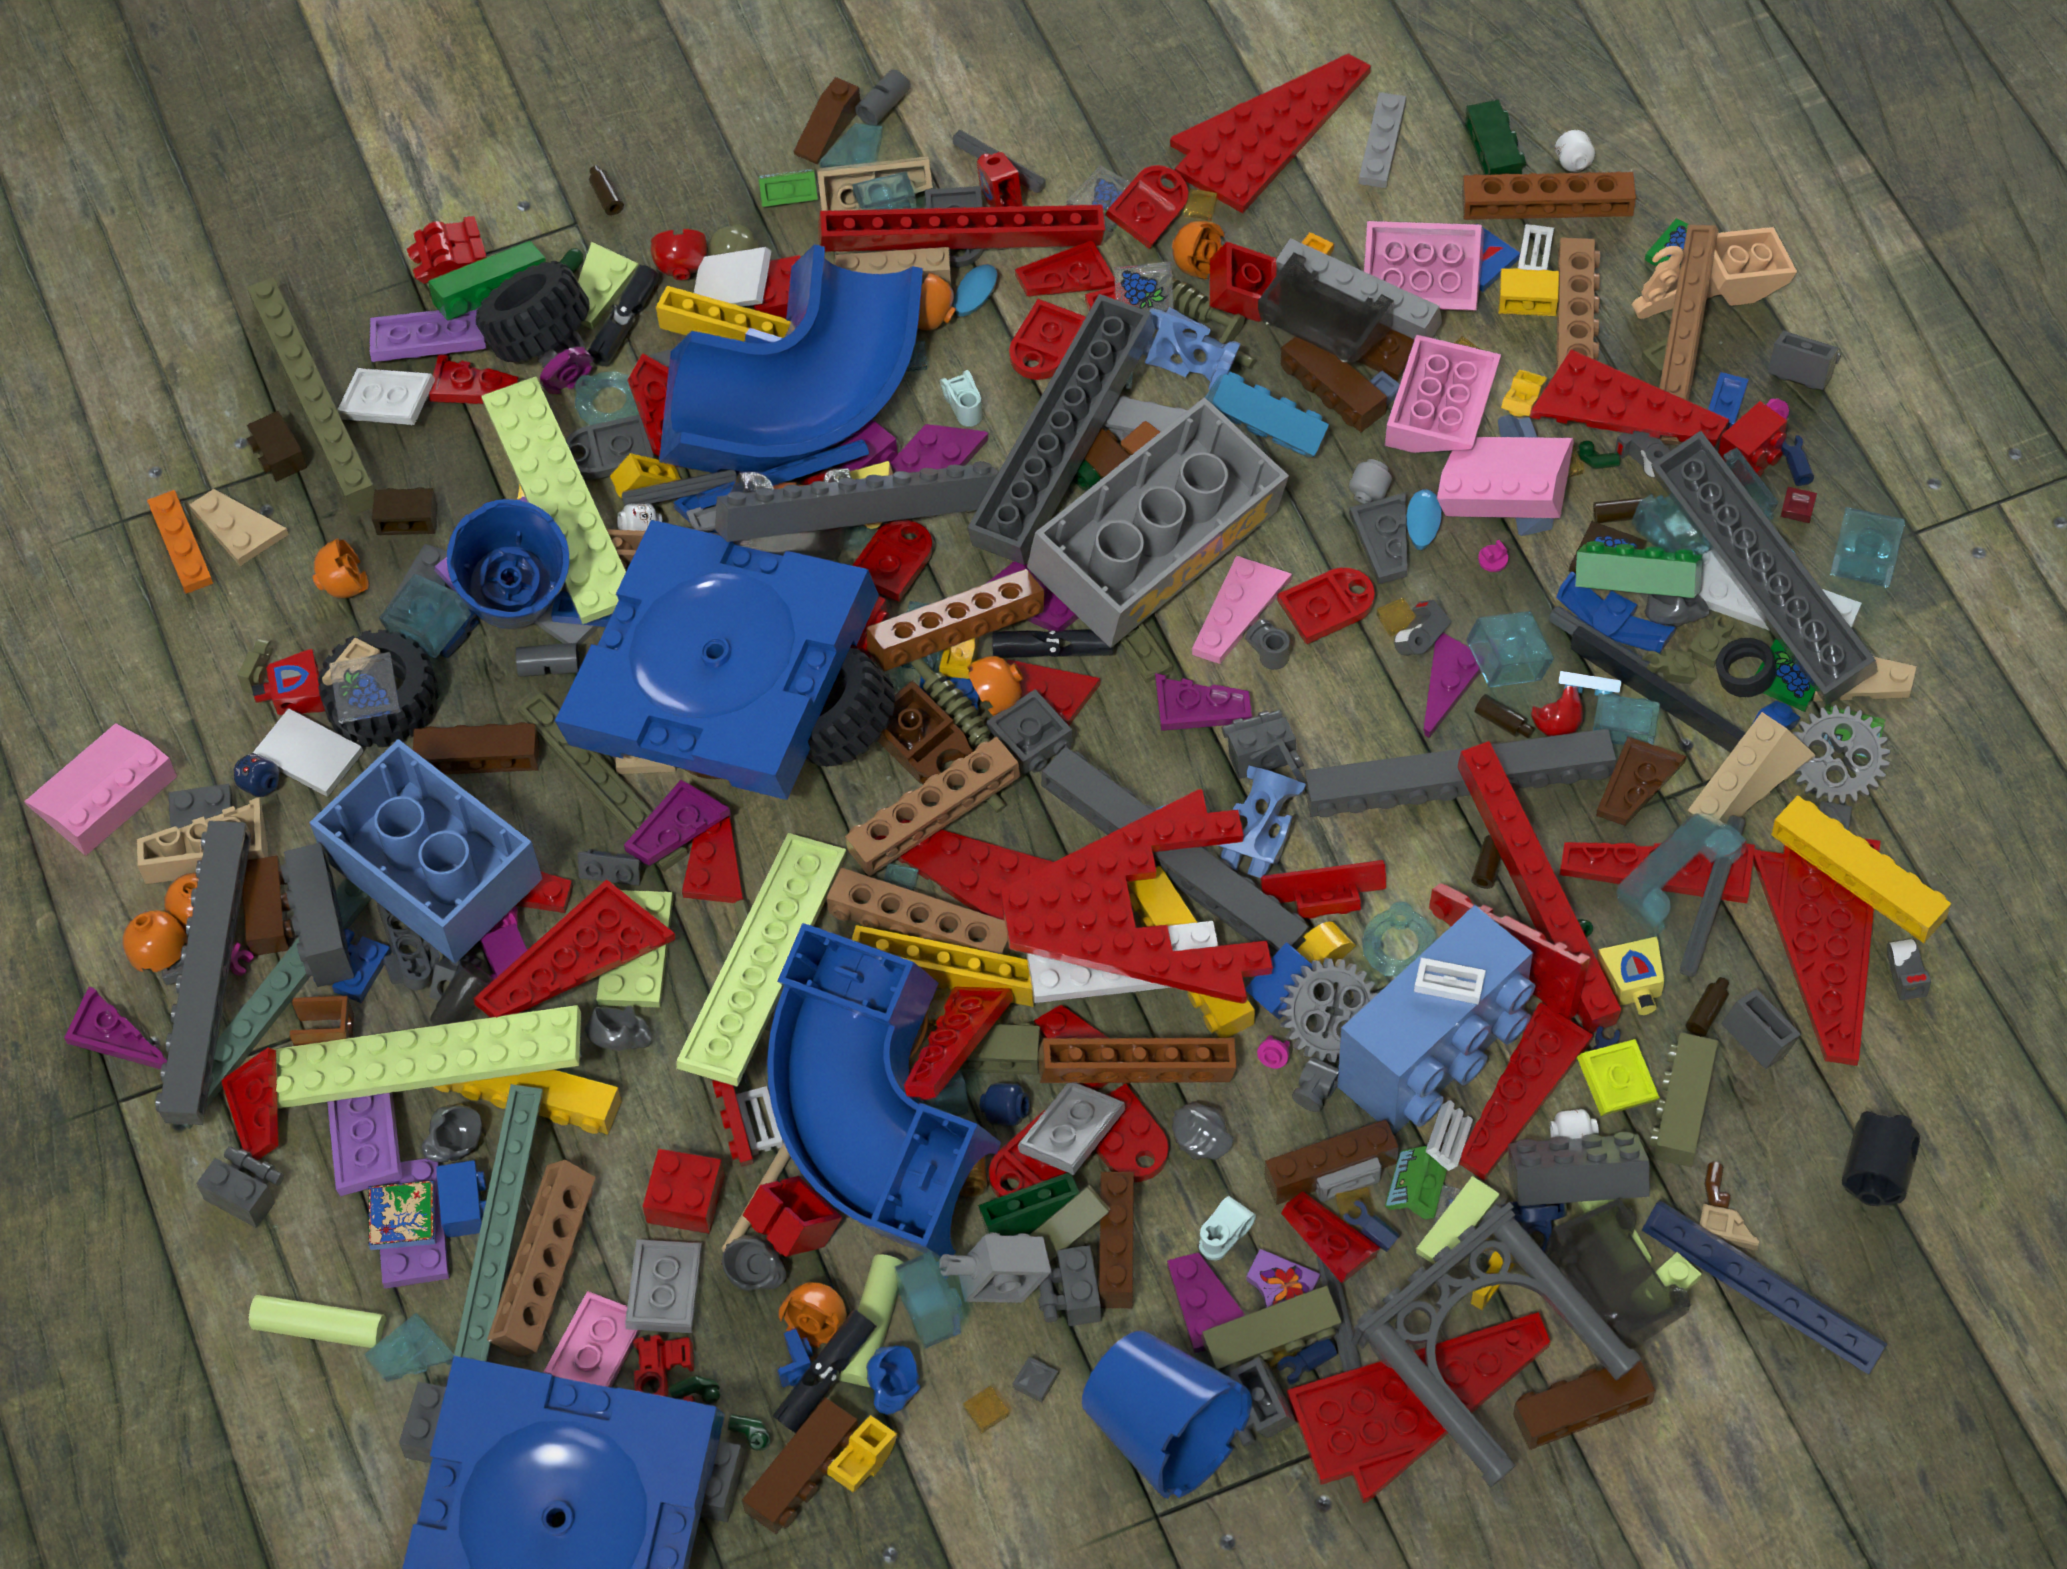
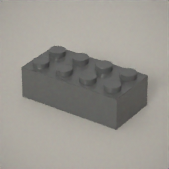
(316, 915)
(1578, 1169)

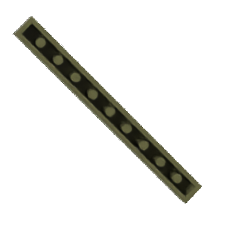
(312, 396)

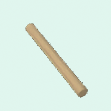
(771, 1176)

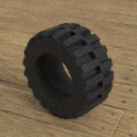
(532, 312)
(416, 695)
(852, 713)

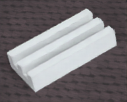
(1539, 230)
(1449, 986)
(1453, 1139)
(766, 1143)

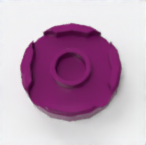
(566, 369)

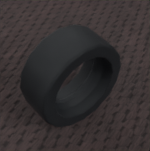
(1746, 686)

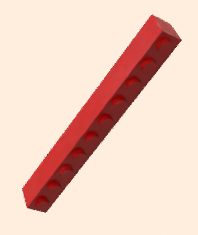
(960, 228)
(1534, 876)

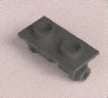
(603, 866)

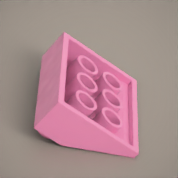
(1428, 260)
(1441, 397)
(1506, 478)
(102, 787)

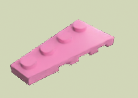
(1237, 606)

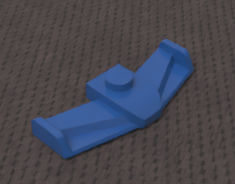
(1613, 617)

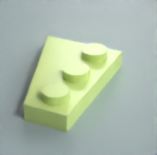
(603, 280)

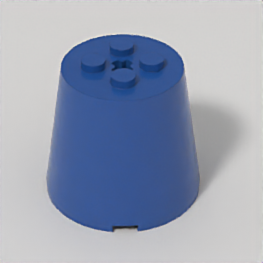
(505, 542)
(1165, 1411)

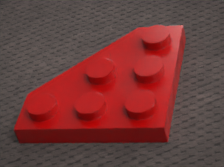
(649, 390)

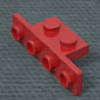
(1326, 889)

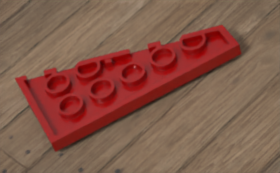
(1618, 402)
(587, 942)
(1553, 969)

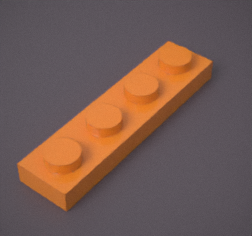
(180, 541)

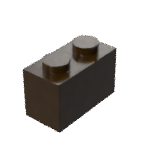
(276, 446)
(404, 511)

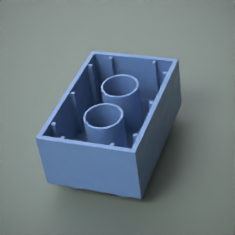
(427, 850)
(1415, 1043)

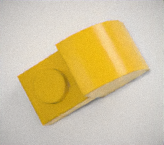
(1524, 393)
(958, 657)
(1326, 942)
(864, 1455)

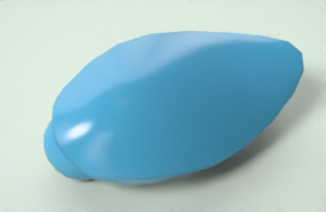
(975, 289)
(1423, 518)

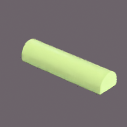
(877, 1306)
(316, 1321)

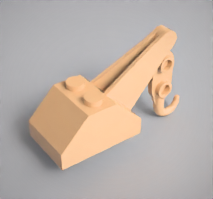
(1743, 270)

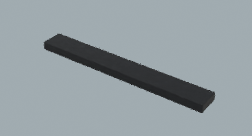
(1656, 689)

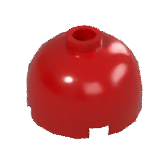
(679, 253)

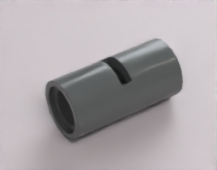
(882, 97)
(547, 659)

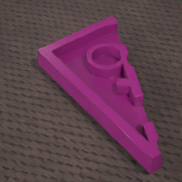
(1450, 678)
(103, 1030)

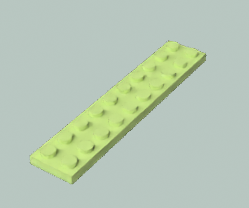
(556, 485)
(747, 983)
(428, 1056)

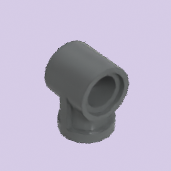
(1263, 638)
(1315, 1082)

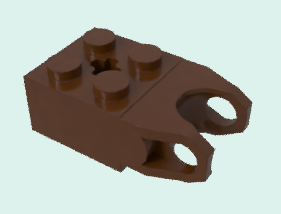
(929, 740)

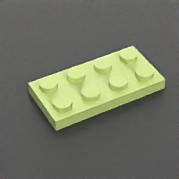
(641, 979)

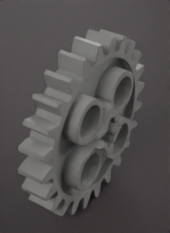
(1862, 741)
(1302, 1004)

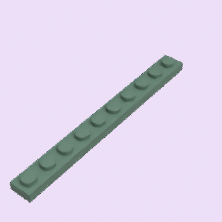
(272, 998)
(499, 1221)

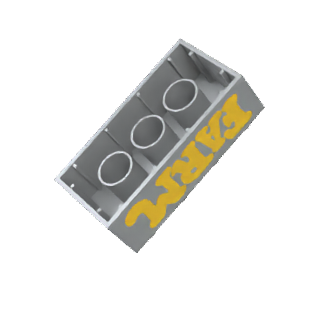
(1157, 521)

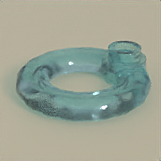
(586, 394)
(1384, 921)

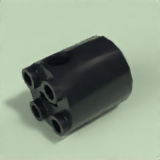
(1881, 1159)

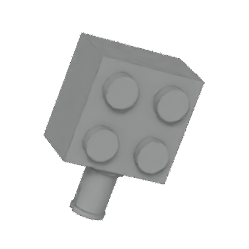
(1000, 1268)

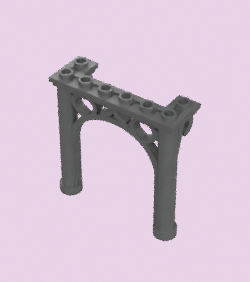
(1504, 1235)

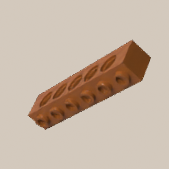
(1548, 195)
(955, 620)
(1136, 1060)

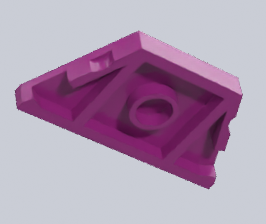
(938, 448)

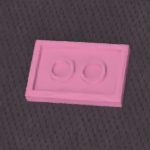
(592, 1341)

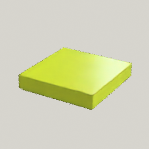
(1618, 1077)

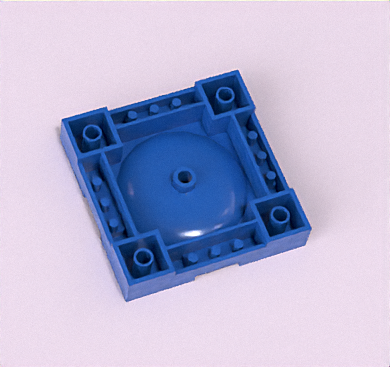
(718, 658)
(537, 1444)

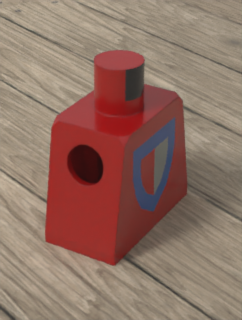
(998, 173)
(292, 684)

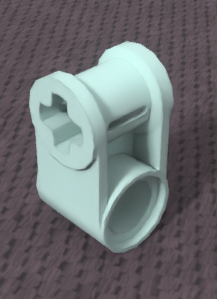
(963, 398)
(1224, 1229)

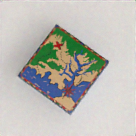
(401, 1215)

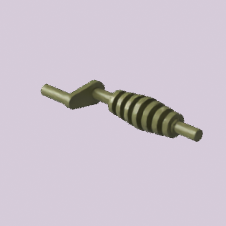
(1197, 306)
(959, 710)

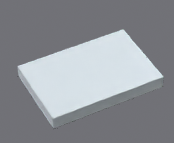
(734, 276)
(385, 396)
(309, 752)

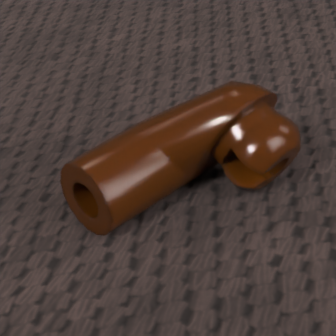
(1712, 1186)

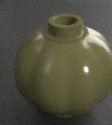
(731, 240)

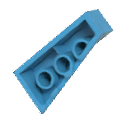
(1267, 415)

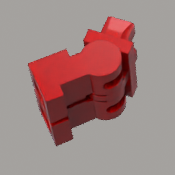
(445, 248)

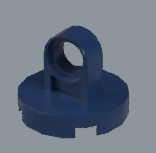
(1538, 1217)

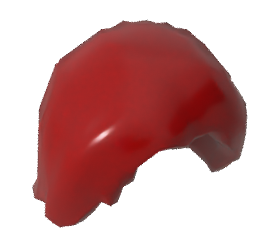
(1561, 716)

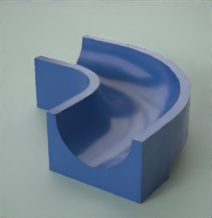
(800, 395)
(841, 1096)

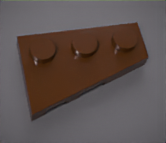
(1636, 779)

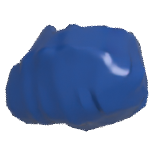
(892, 1377)

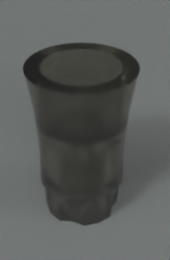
(458, 999)

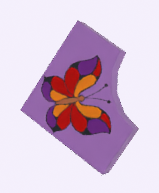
(1279, 1278)

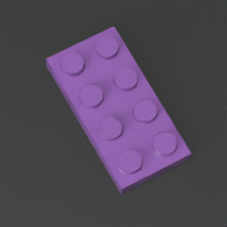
(423, 335)
(364, 1142)
(417, 1263)

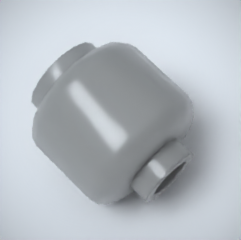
(1370, 481)

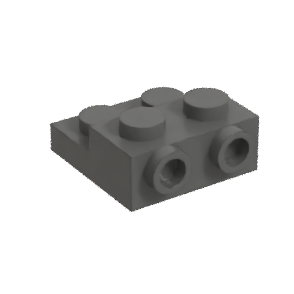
(1031, 731)

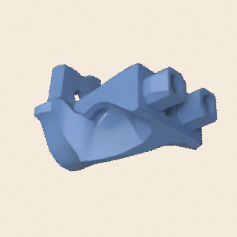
(1172, 340)
(1256, 841)

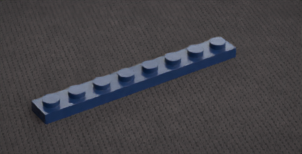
(1764, 1287)

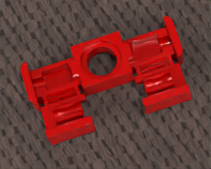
(661, 1356)

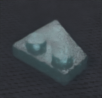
(856, 146)
(408, 1350)

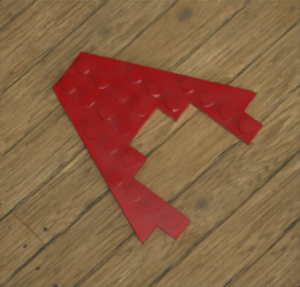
(1084, 913)

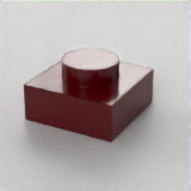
(1798, 504)

